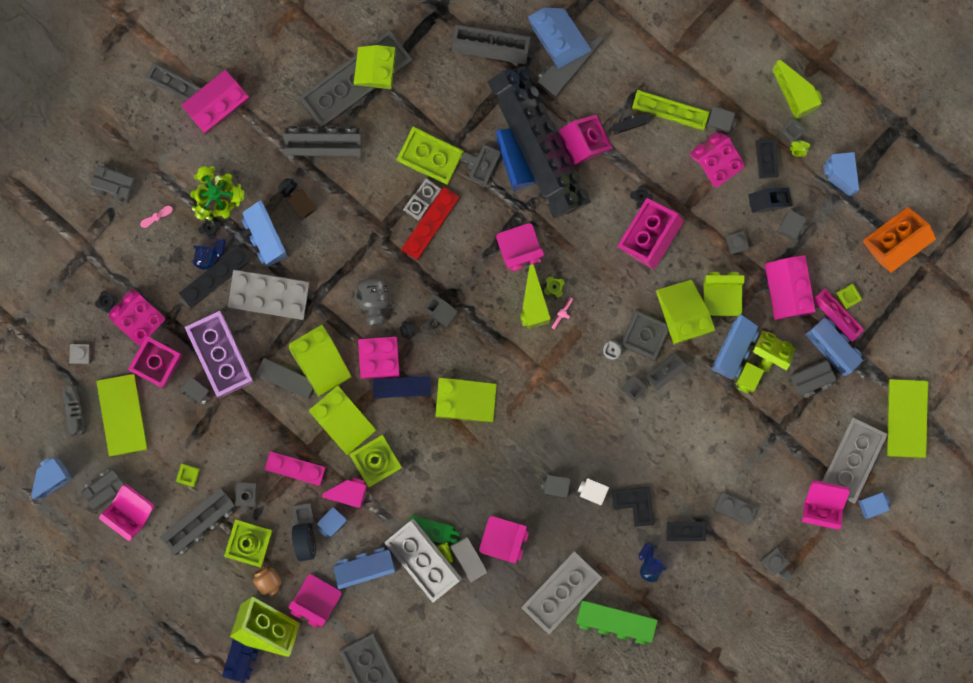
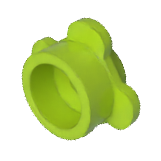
(799, 148)
(558, 283)

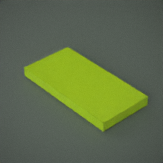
(122, 415)
(907, 418)

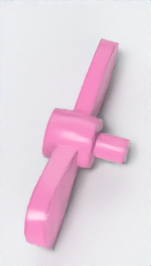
(156, 216)
(562, 313)

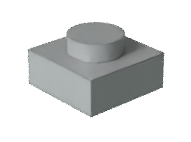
(79, 354)

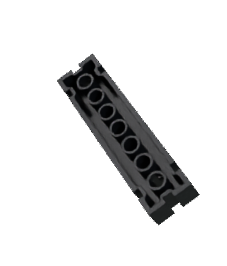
(539, 141)

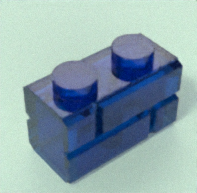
(239, 662)

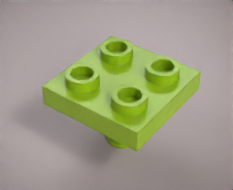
(773, 351)
(375, 461)
(248, 543)

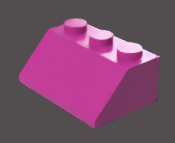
(215, 102)
(650, 233)
(790, 287)

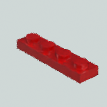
(430, 223)

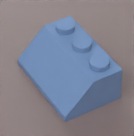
(558, 35)
(263, 234)
(834, 346)
(735, 347)
(364, 568)

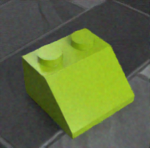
(375, 66)

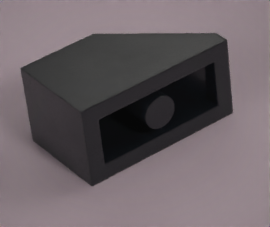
(770, 200)

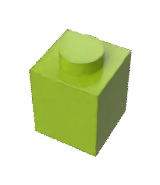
(749, 378)

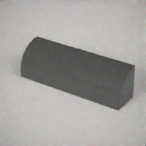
(490, 44)

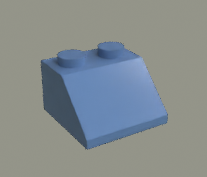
(842, 172)
(49, 478)

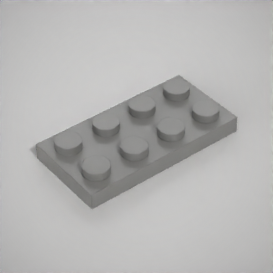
(268, 294)
(855, 457)
(423, 560)
(561, 592)

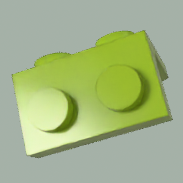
(723, 293)

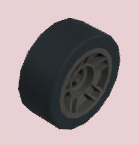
(303, 542)

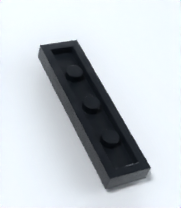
(214, 277)

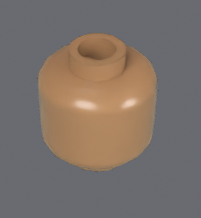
(267, 580)

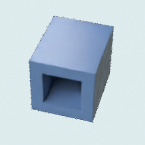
(874, 505)
(331, 523)

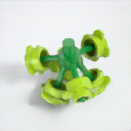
(204, 194)

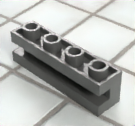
(322, 141)
(198, 521)

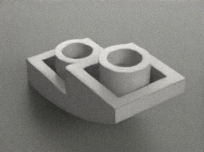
(422, 199)
(468, 559)

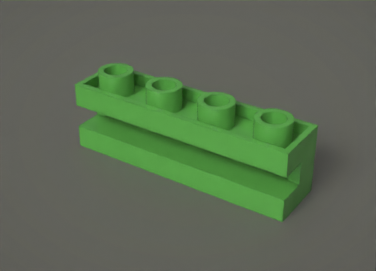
(616, 621)

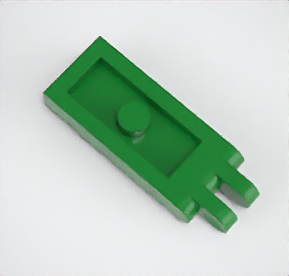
(436, 531)

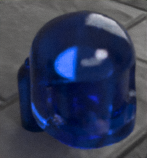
(205, 256)
(651, 567)

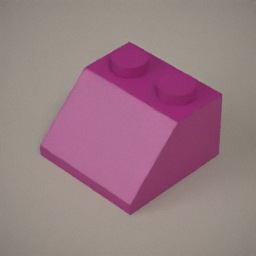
(585, 139)
(348, 492)

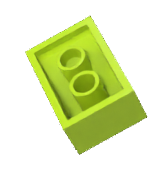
(798, 92)
(534, 307)
(684, 312)
(319, 360)
(465, 400)
(342, 420)
(264, 628)

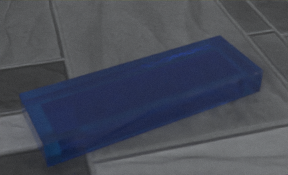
(401, 387)

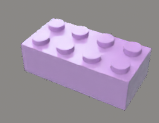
(219, 354)

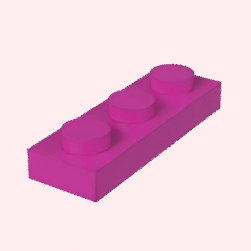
(838, 314)
(295, 468)

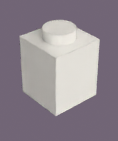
(593, 491)

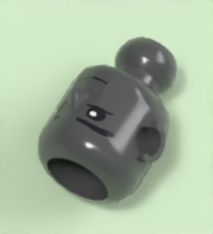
(372, 298)

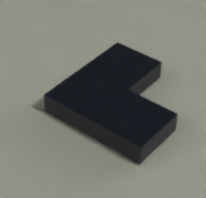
(639, 500)

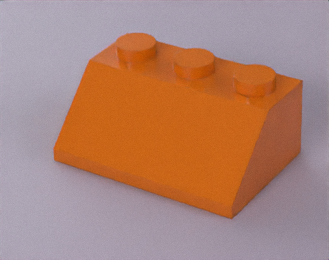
(899, 239)

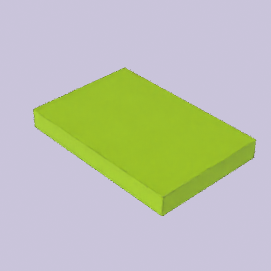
(430, 156)

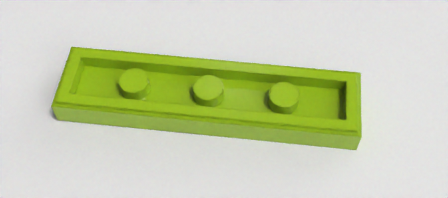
(670, 110)

